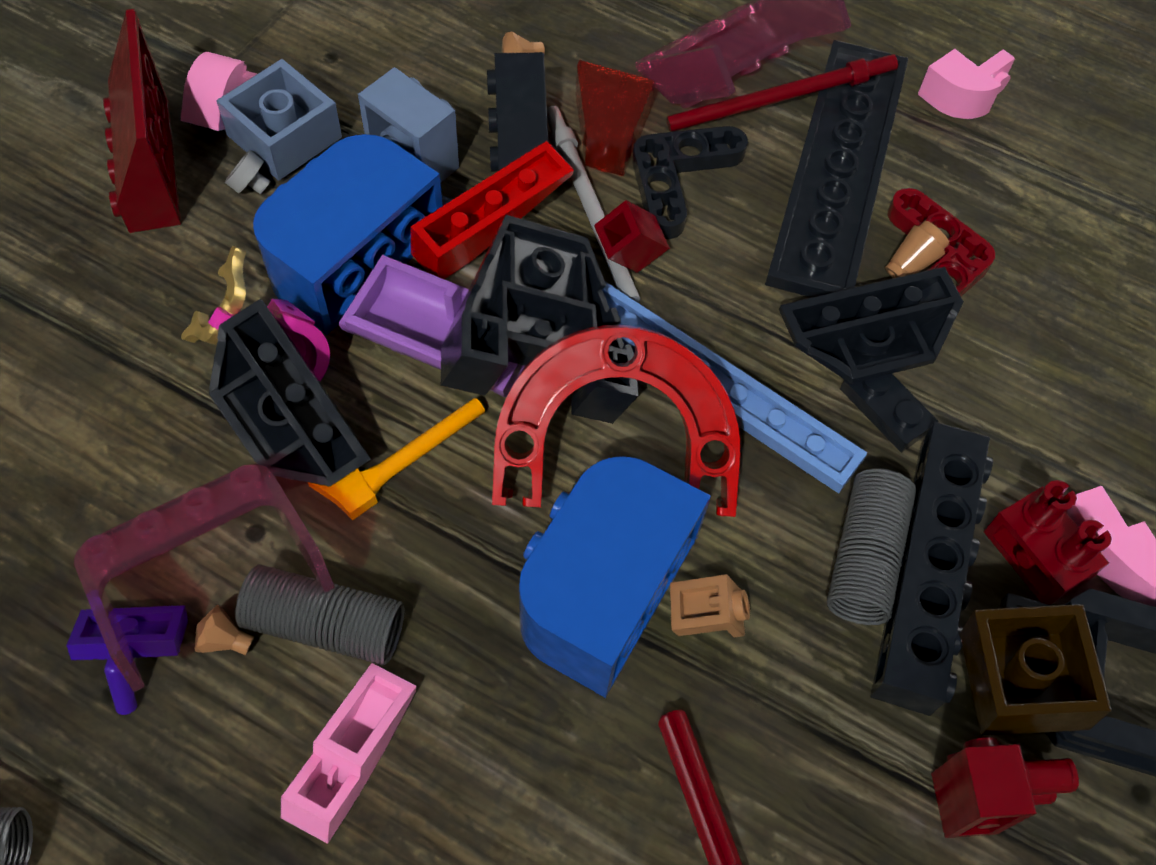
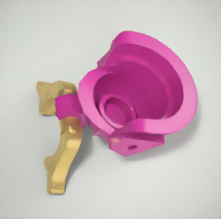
(295, 323)

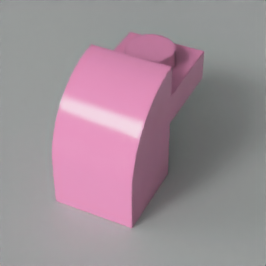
(206, 82)
(963, 88)

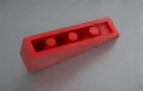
(469, 222)

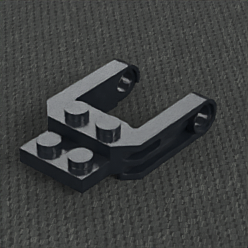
(1126, 624)

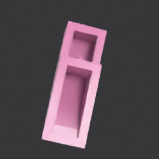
(1131, 550)
(346, 753)

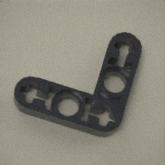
(672, 161)

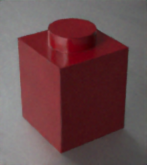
(631, 236)

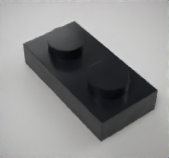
(891, 409)

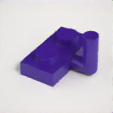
(148, 633)

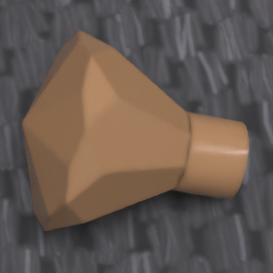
(516, 44)
(220, 633)

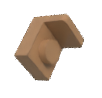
(708, 606)

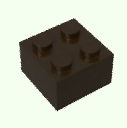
(1034, 670)

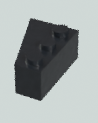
(520, 106)

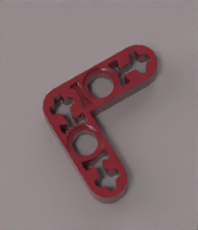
(956, 261)

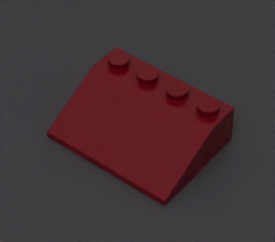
(139, 136)

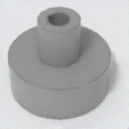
(247, 173)

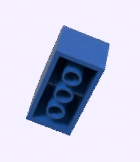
(338, 220)
(605, 567)

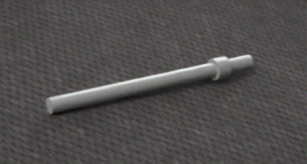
(566, 144)

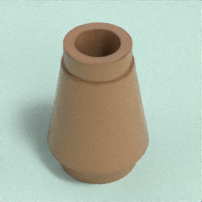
(918, 250)

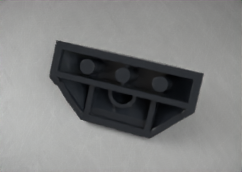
(876, 325)
(279, 402)

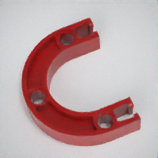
(656, 361)

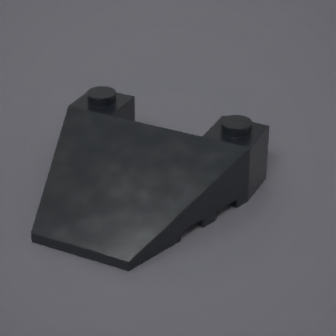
(524, 298)

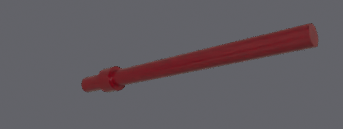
(854, 73)

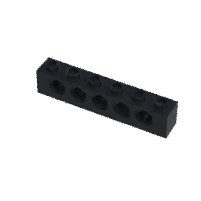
(899, 674)

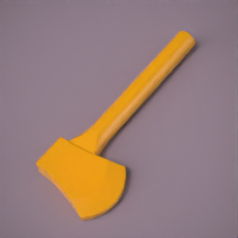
(358, 490)

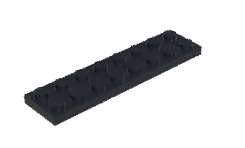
(837, 180)

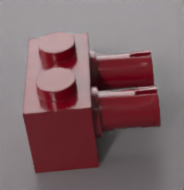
(1047, 544)
(994, 788)

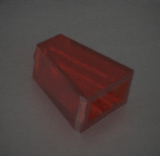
(611, 114)

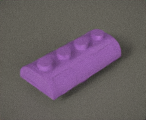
(411, 314)

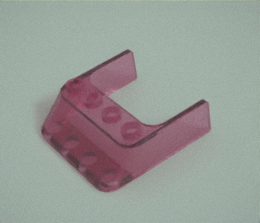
(706, 58)
(173, 525)

